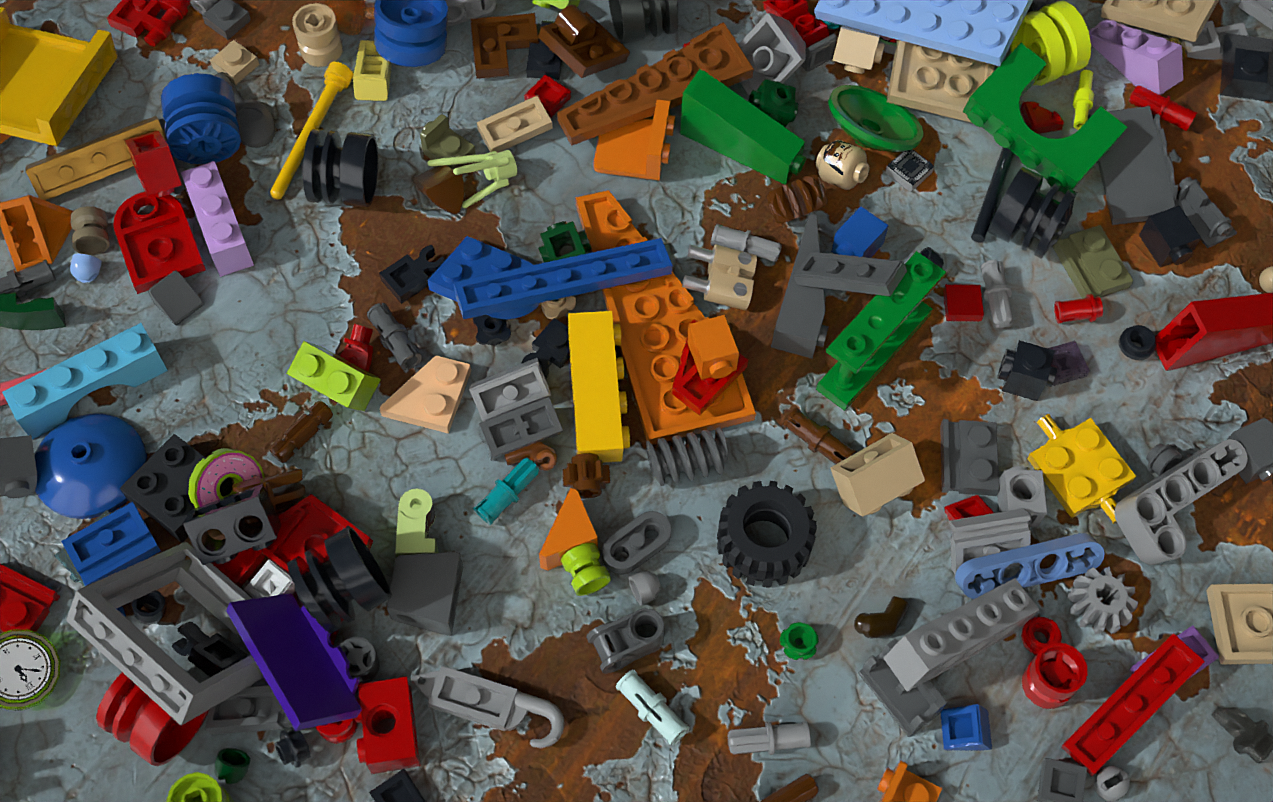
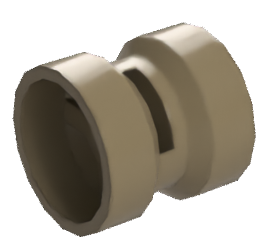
(89, 230)

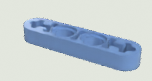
(1029, 559)

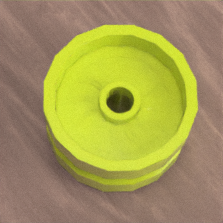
(1058, 37)

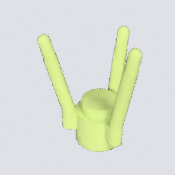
(495, 166)

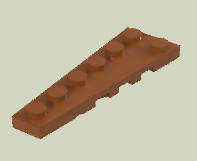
(636, 97)

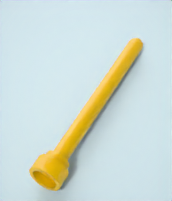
(336, 79)

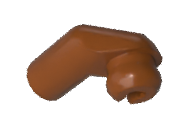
(538, 452)

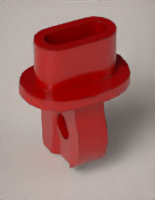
(358, 348)

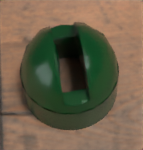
(231, 765)

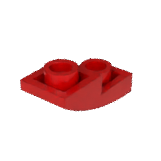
(796, 11)

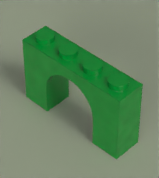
(1059, 160)

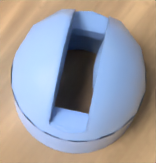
(85, 267)

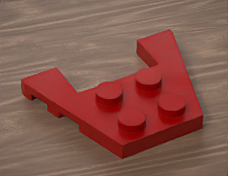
(302, 528)

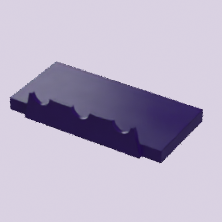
(297, 660)

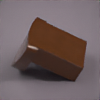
(442, 188)

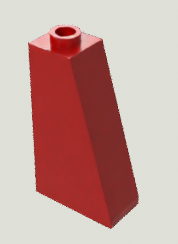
(1216, 329)

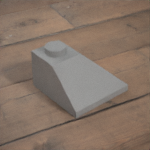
(772, 50)

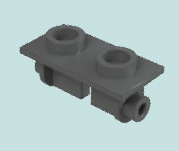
(1203, 214)

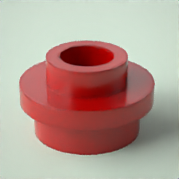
(1043, 625)

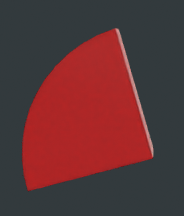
(1040, 119)

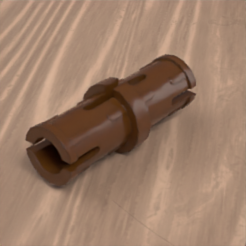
(817, 437)

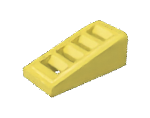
(371, 74)

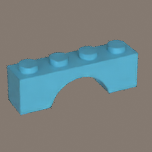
(47, 397)

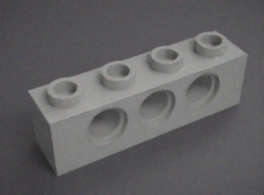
(960, 634)

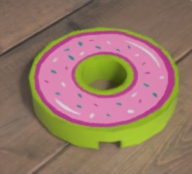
(210, 472)

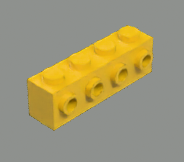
(595, 385)

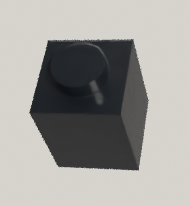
(1170, 236)

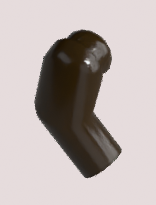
(882, 624)

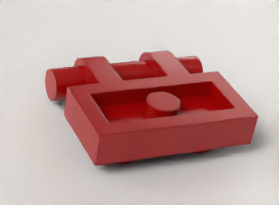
(137, 15)

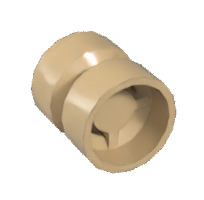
(317, 34)

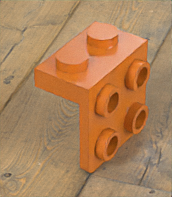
(638, 147)

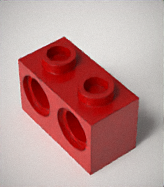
(153, 164)

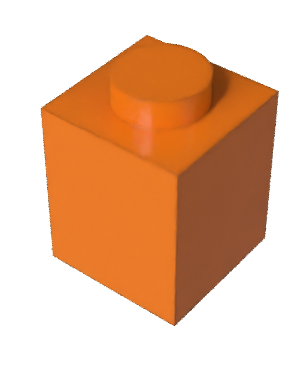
(713, 347)

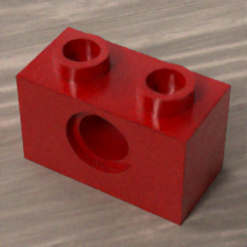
(398, 747)

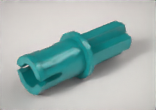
(506, 491)

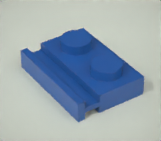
(111, 544)

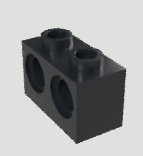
(228, 518)

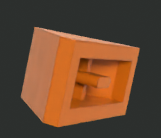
(569, 530)

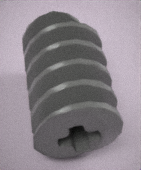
(688, 456)

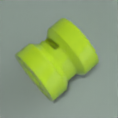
(585, 569)

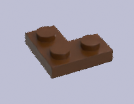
(495, 36)

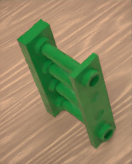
(879, 333)

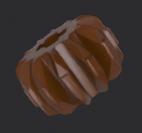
(797, 198)

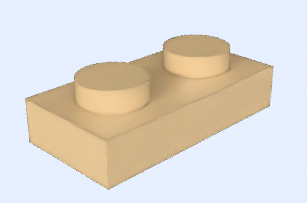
(514, 125)

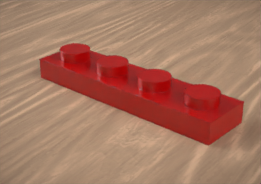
(1132, 704)

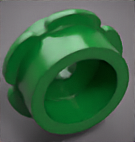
(806, 634)

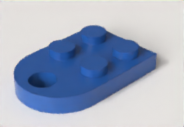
(473, 260)

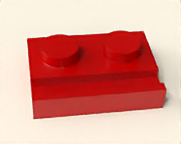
(23, 601)

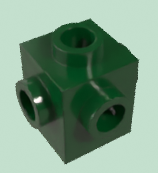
(776, 101)
(562, 235)

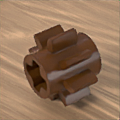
(586, 475)

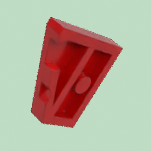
(700, 393)

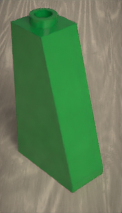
(739, 130)

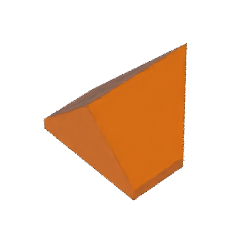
(33, 229)

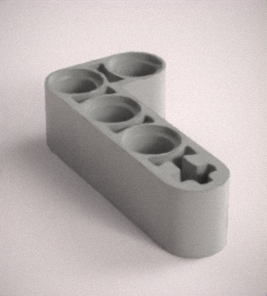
(1158, 509)

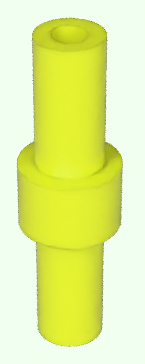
(1083, 98)

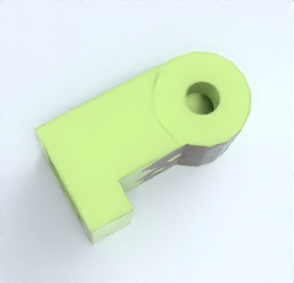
(413, 523)

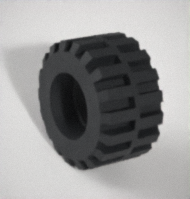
(769, 505)

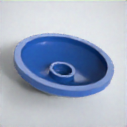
(91, 483)

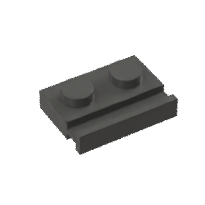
(969, 457)

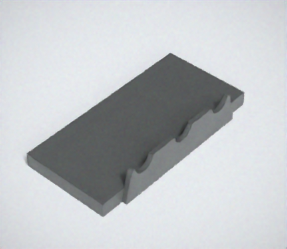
(1138, 169)

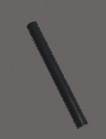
(992, 195)

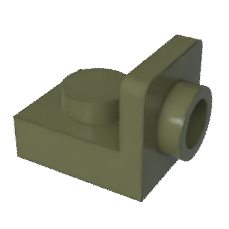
(442, 142)

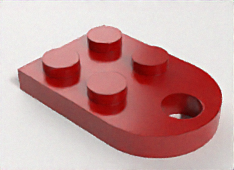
(156, 241)

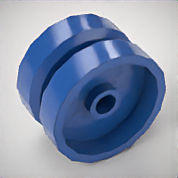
(411, 31)

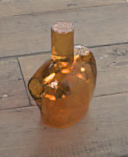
(351, 14)

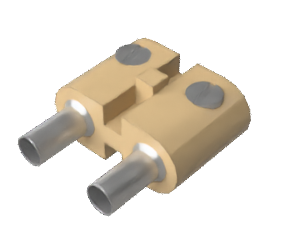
(729, 276)

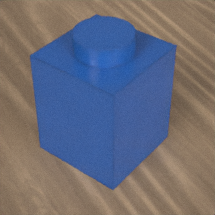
(860, 235)

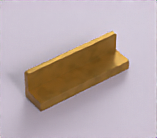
(87, 161)

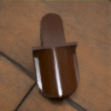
(281, 488)

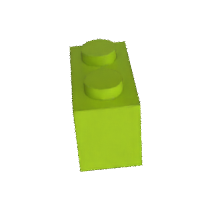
(333, 376)

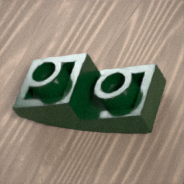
(32, 315)

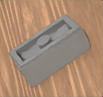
(510, 389)

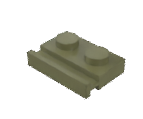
(1093, 263)

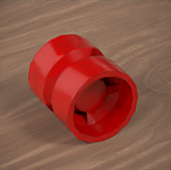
(1054, 675)

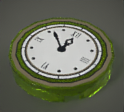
(26, 669)

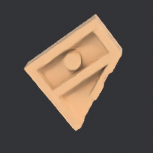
(430, 395)

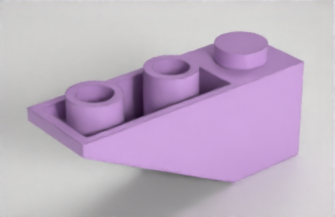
(1139, 55)

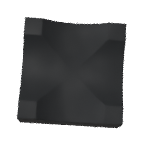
(163, 485)

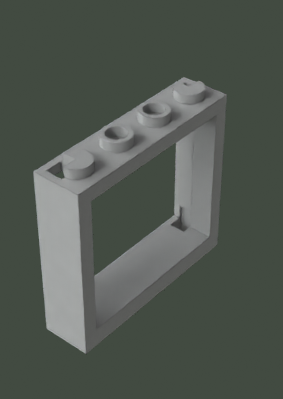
(138, 657)

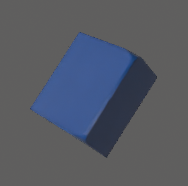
(966, 728)

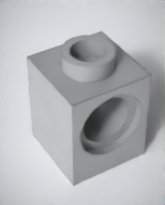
(1028, 482)

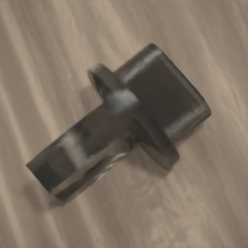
(1249, 736)

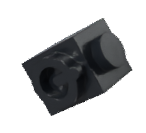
(1027, 370)

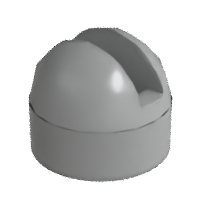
(644, 586)
(1115, 792)

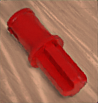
(1168, 109)

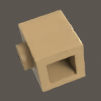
(858, 49)

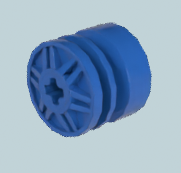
(200, 118)

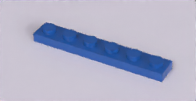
(562, 278)

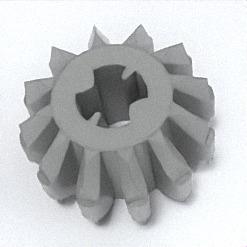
(1114, 594)

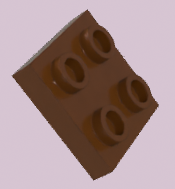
(582, 42)

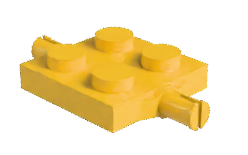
(1081, 467)

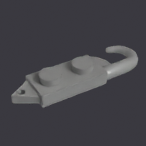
(487, 702)

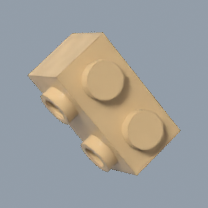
(877, 474)

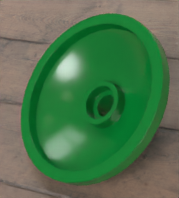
(874, 121)

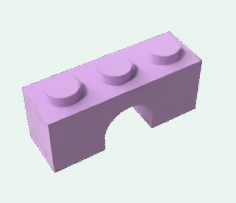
(217, 219)

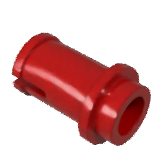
(1078, 309)

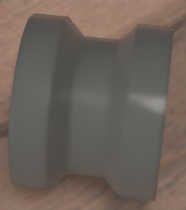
(356, 651)

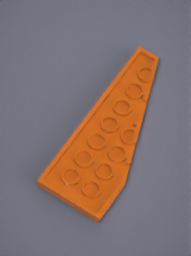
(653, 333)

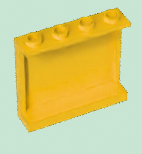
(47, 79)

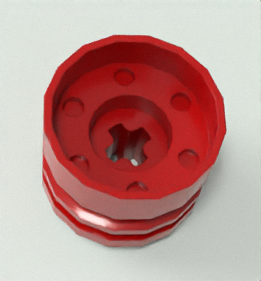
(138, 719)

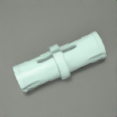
(652, 707)

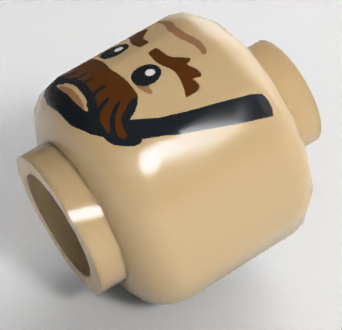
(842, 164)

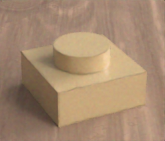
(235, 62)

